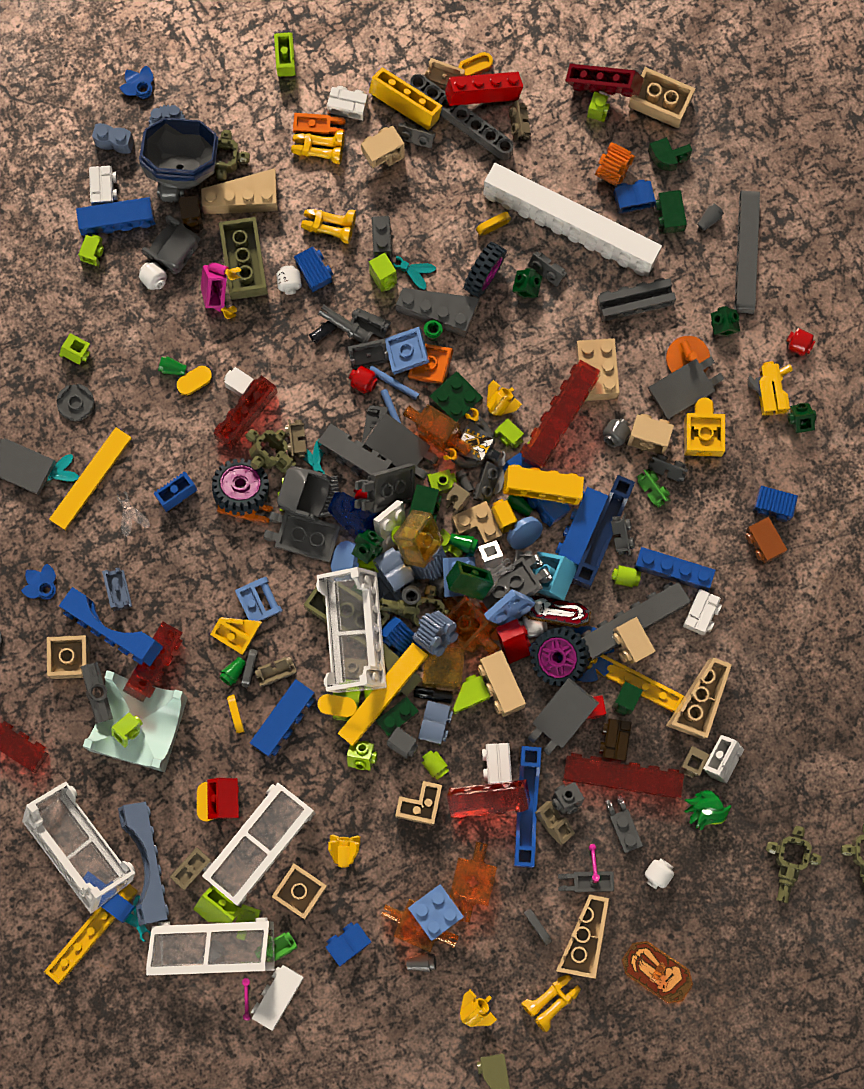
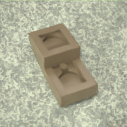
(556, 825)

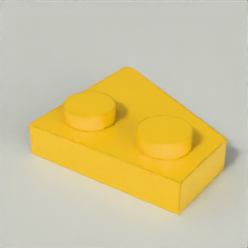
(236, 632)

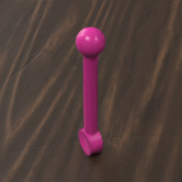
(595, 878)
(246, 982)

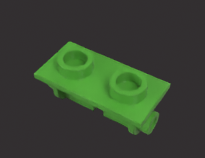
(658, 493)
(283, 945)

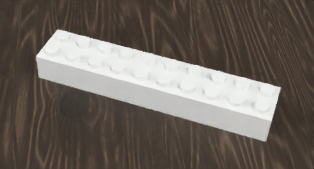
(571, 220)

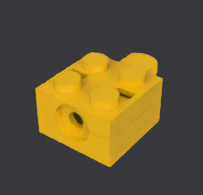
(703, 429)

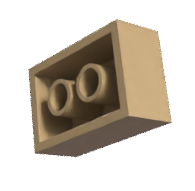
(662, 98)
(601, 355)
(501, 684)

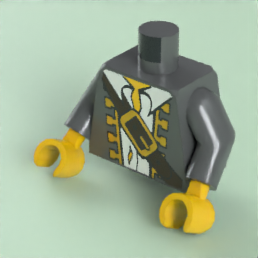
(482, 442)

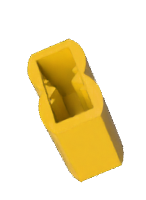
(504, 515)

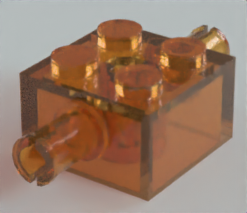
(438, 429)
(471, 624)
(465, 871)
(407, 931)

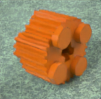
(614, 164)

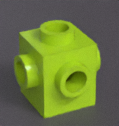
(362, 755)

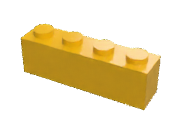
(405, 98)
(543, 484)

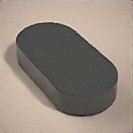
(249, 668)
(538, 927)

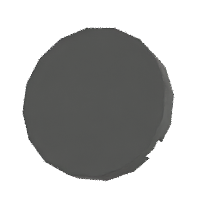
(75, 402)

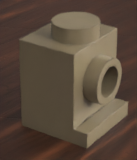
(699, 757)

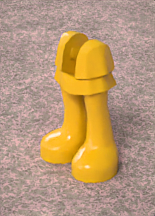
(308, 140)
(319, 217)
(544, 1019)

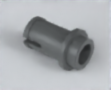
(464, 480)

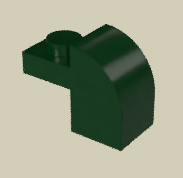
(665, 157)

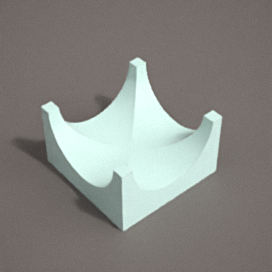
(160, 720)

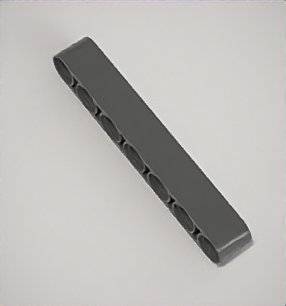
(466, 124)
(747, 252)

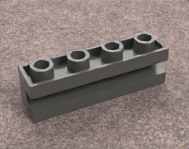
(635, 299)

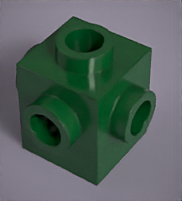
(527, 283)
(725, 321)
(802, 417)
(367, 546)

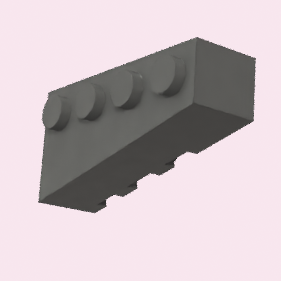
(451, 310)
(351, 453)

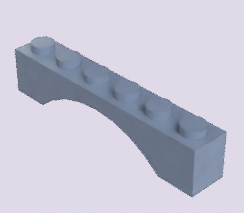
(136, 822)

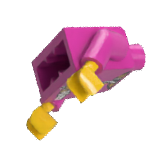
(214, 287)

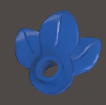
(137, 81)
(38, 581)

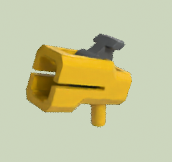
(770, 388)

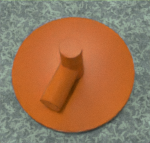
(685, 350)

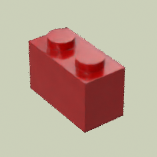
(513, 640)
(222, 798)

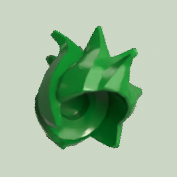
(707, 809)

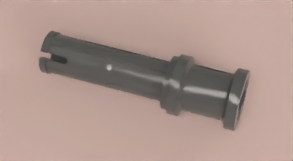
(352, 330)

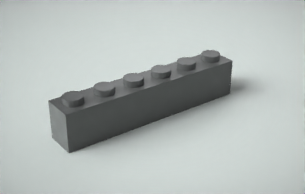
(648, 613)

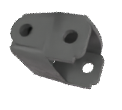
(173, 246)
(304, 492)

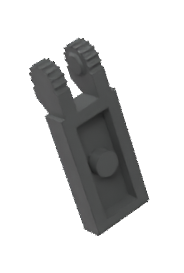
(624, 826)
(584, 883)

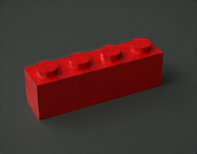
(483, 88)

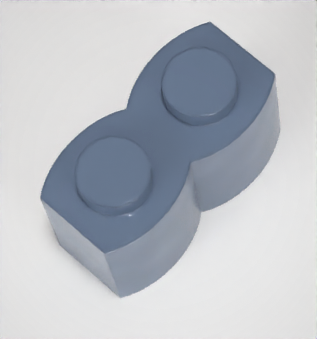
(113, 138)
(394, 570)
(434, 723)

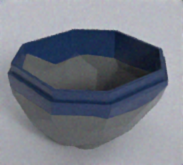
(178, 152)

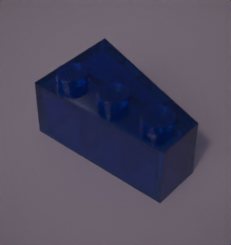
(353, 519)

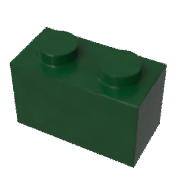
(671, 212)
(469, 580)
(626, 699)
(397, 716)

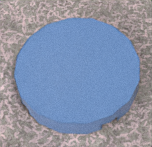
(525, 533)
(342, 557)

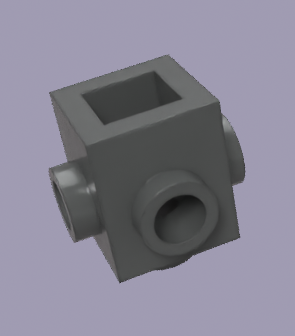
(567, 798)

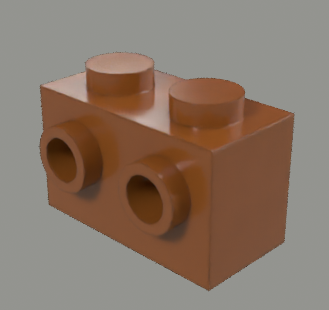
(765, 540)

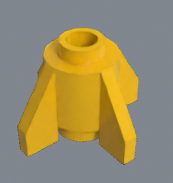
(500, 401)
(343, 849)
(475, 1011)

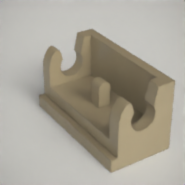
(458, 497)
(190, 868)

